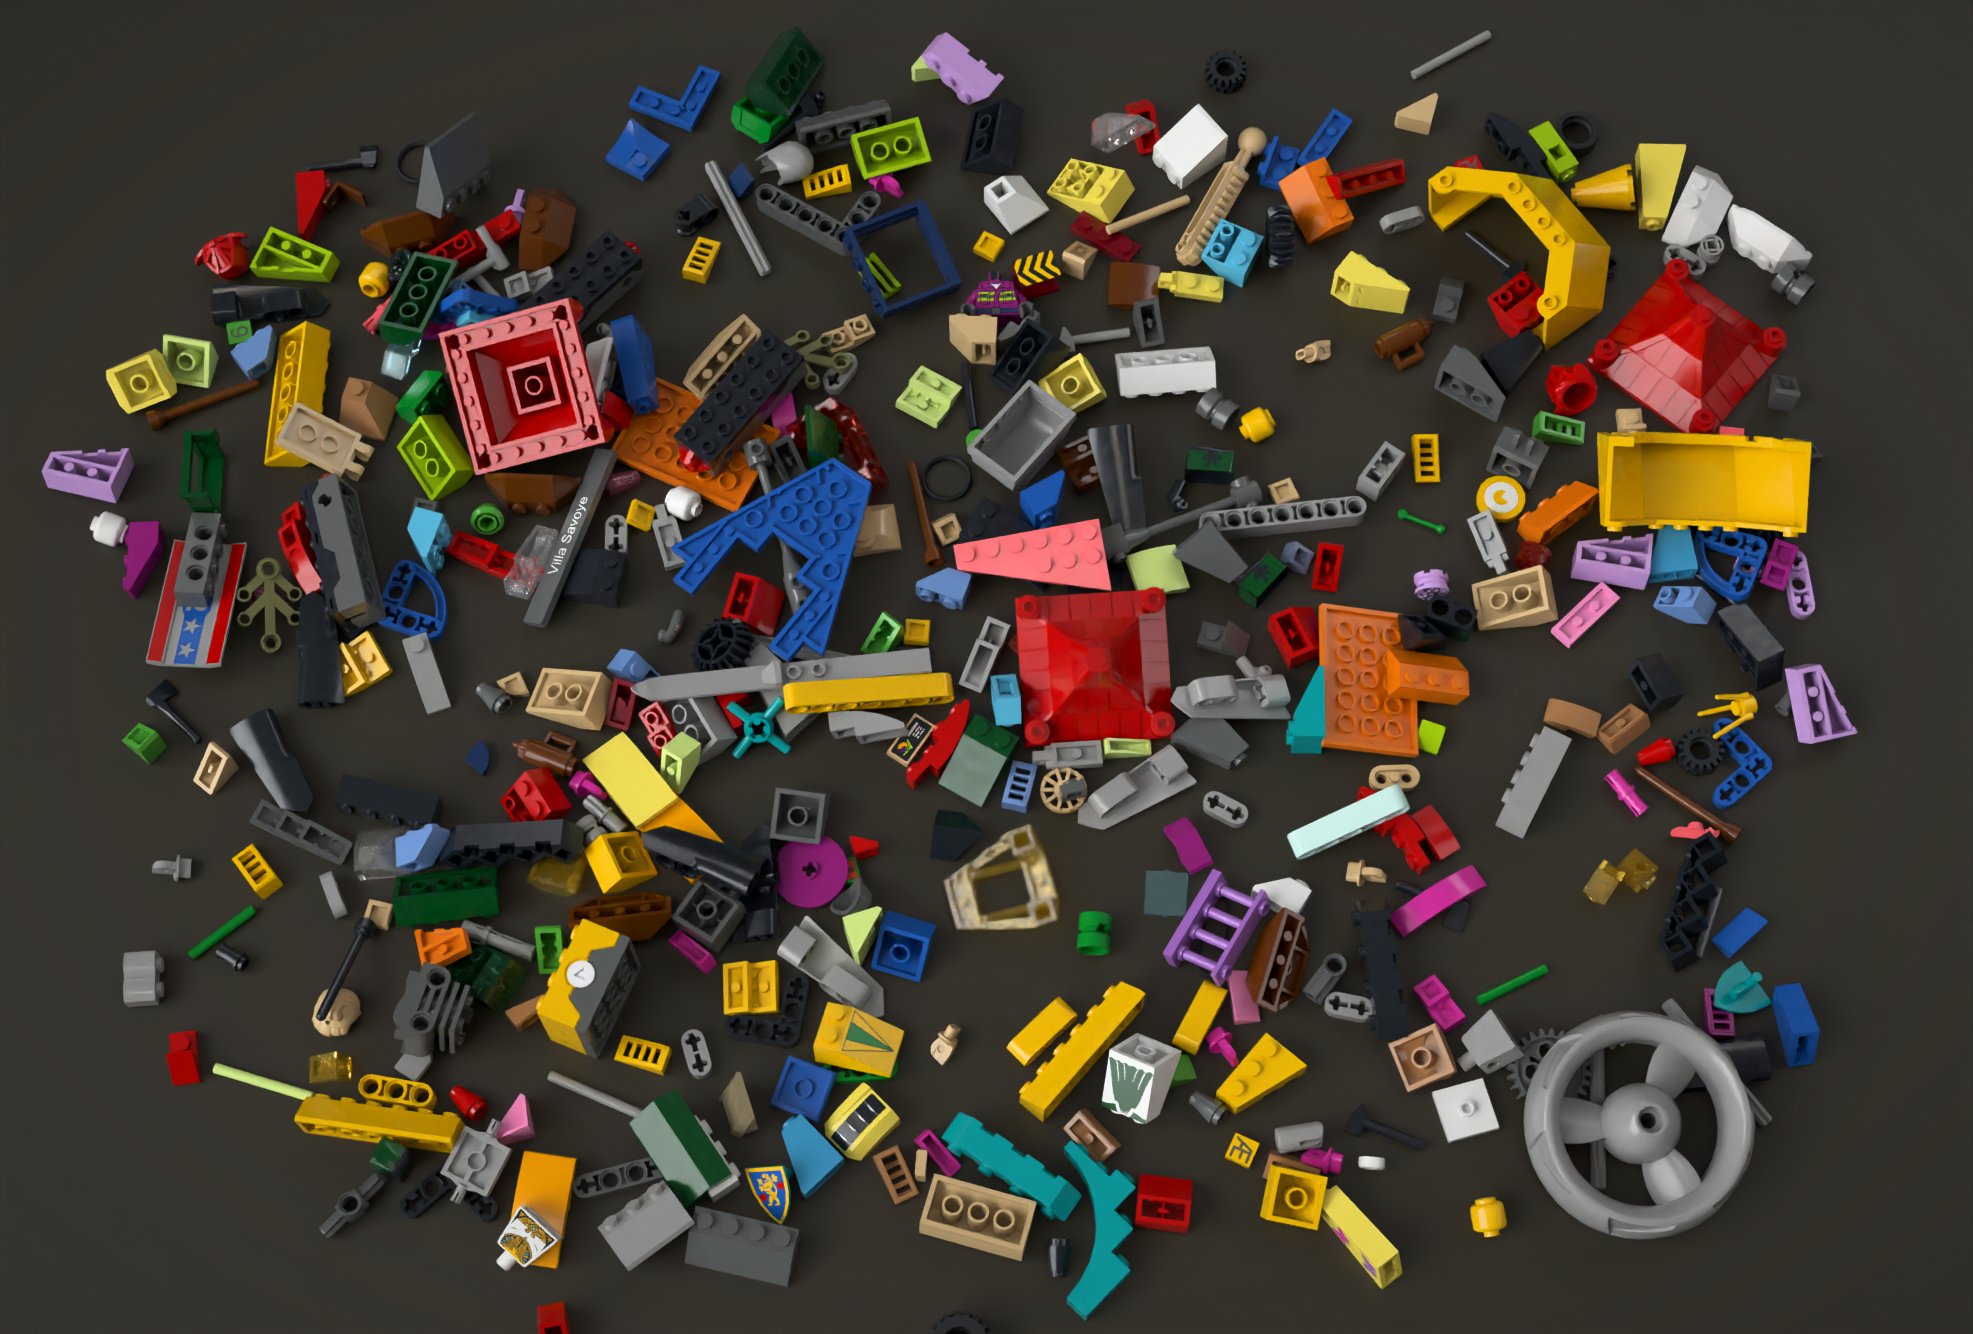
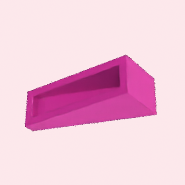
(692, 951)
(937, 1152)

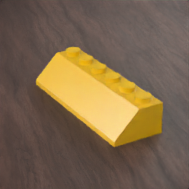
(298, 378)
(1082, 1051)
(372, 1122)

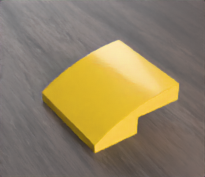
(362, 663)
(751, 988)

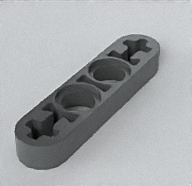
(624, 1181)

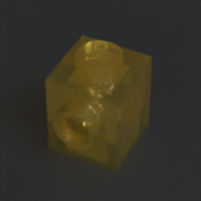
(1638, 870)
(1603, 882)

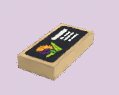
(907, 747)

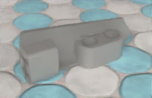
(1234, 698)
(1137, 790)
(832, 967)

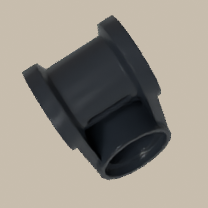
(695, 214)

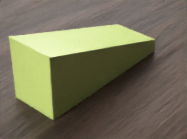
(1125, 748)

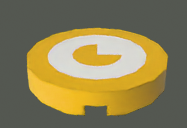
(1502, 496)

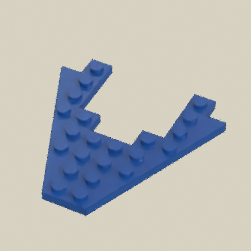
(812, 514)

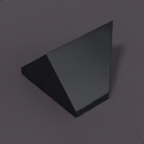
(1419, 633)
(952, 835)

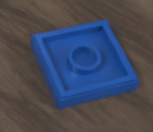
(803, 1088)

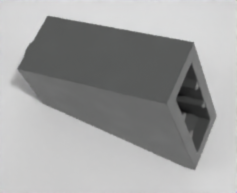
(1212, 553)
(1211, 740)

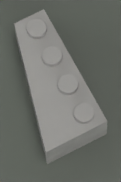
(1532, 781)

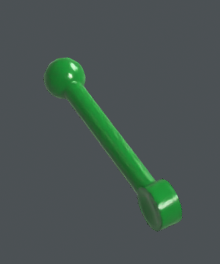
(1402, 514)

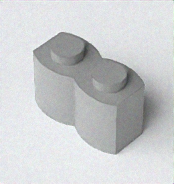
(142, 978)

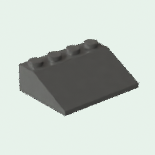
(453, 167)

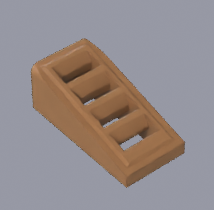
(524, 1014)
(878, 1158)

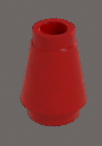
(1657, 752)
(469, 1103)

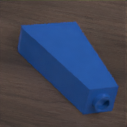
(636, 364)

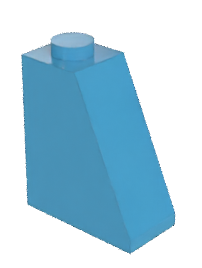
(1672, 556)
(810, 1155)

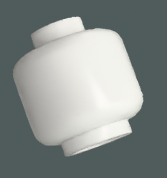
(683, 503)
(109, 529)

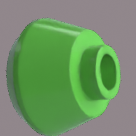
(487, 519)

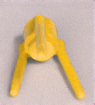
(1743, 706)

